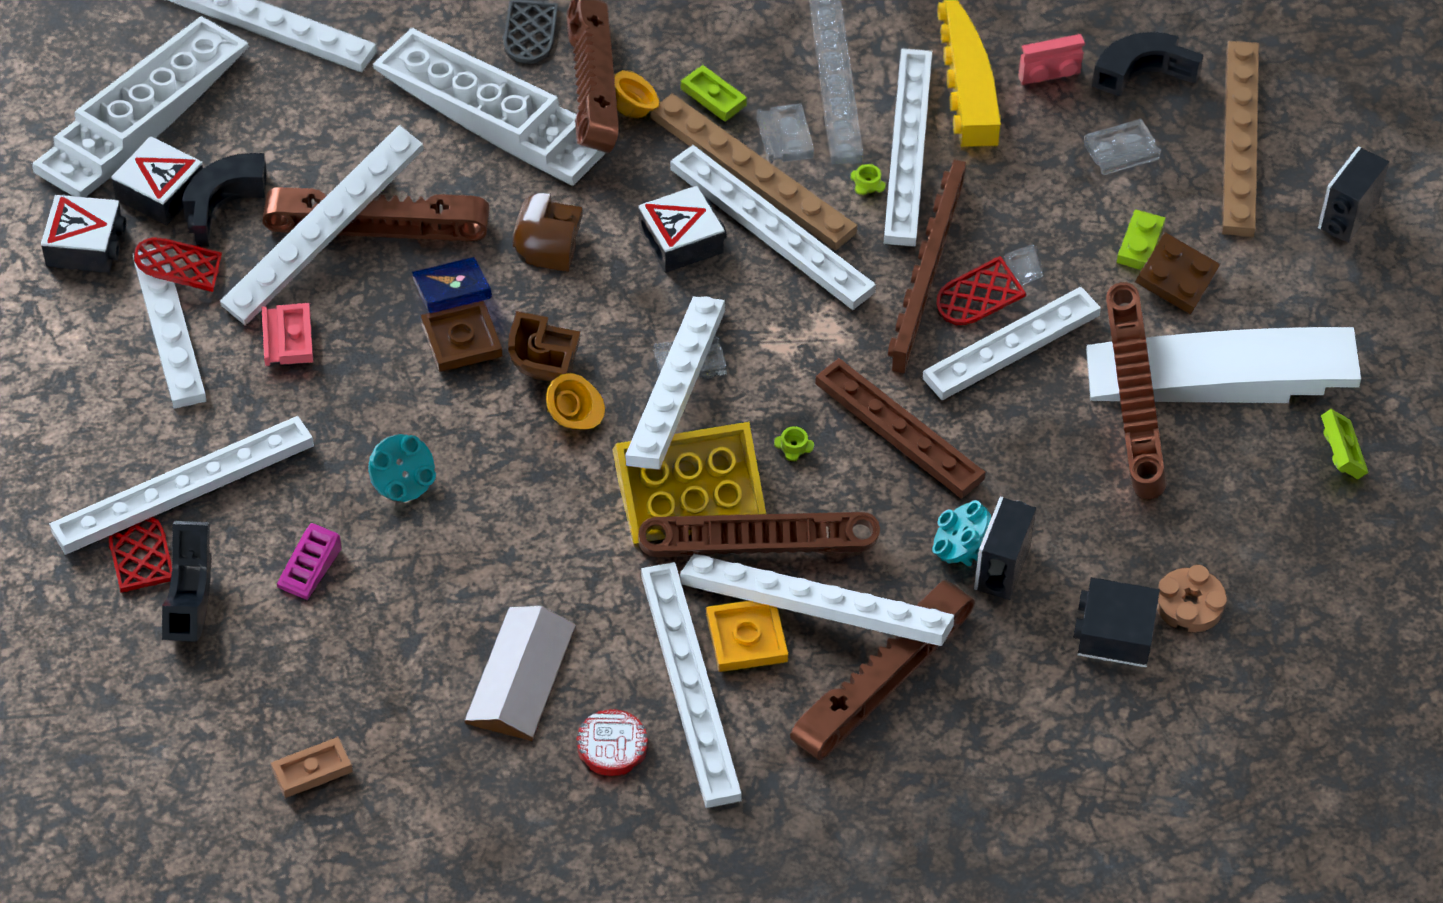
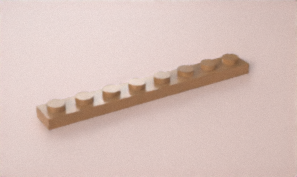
(1240, 139)
(755, 172)

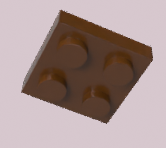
(1177, 273)
(461, 336)

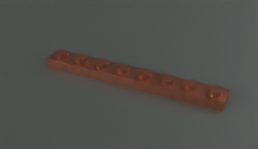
(924, 274)

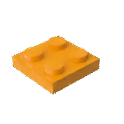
(746, 635)

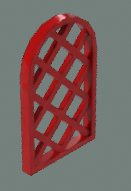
(178, 247)
(1018, 294)
(150, 580)

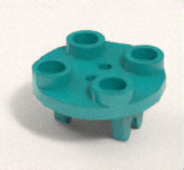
(415, 460)
(961, 533)

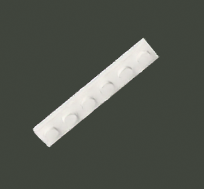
(171, 337)
(1011, 343)

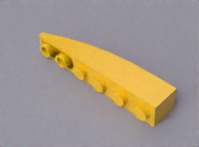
(970, 77)

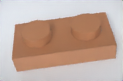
(311, 767)

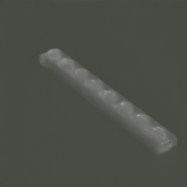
(836, 82)

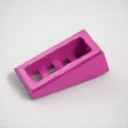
(316, 541)

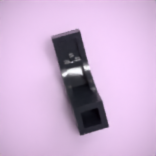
(1143, 54)
(219, 183)
(190, 582)

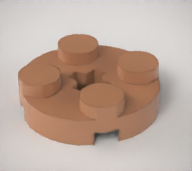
(1194, 582)

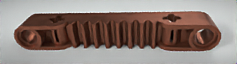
(590, 37)
(461, 219)
(1136, 390)
(759, 534)
(845, 708)

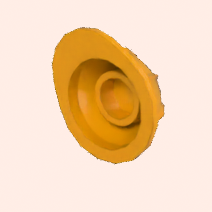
(634, 95)
(574, 402)

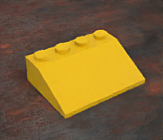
(700, 476)

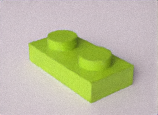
(713, 93)
(1140, 239)
(1344, 444)

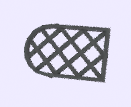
(529, 36)

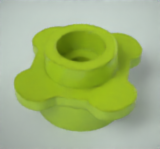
(867, 179)
(796, 436)

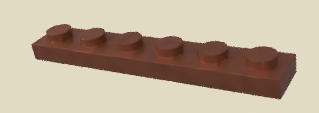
(900, 428)

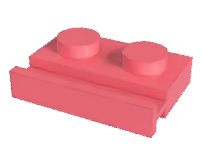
(1051, 59)
(287, 334)

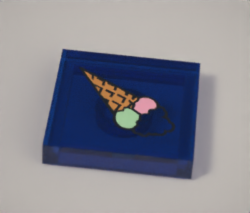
(451, 285)

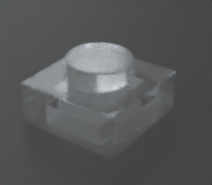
(1025, 264)

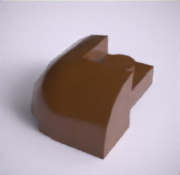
(547, 232)
(541, 349)

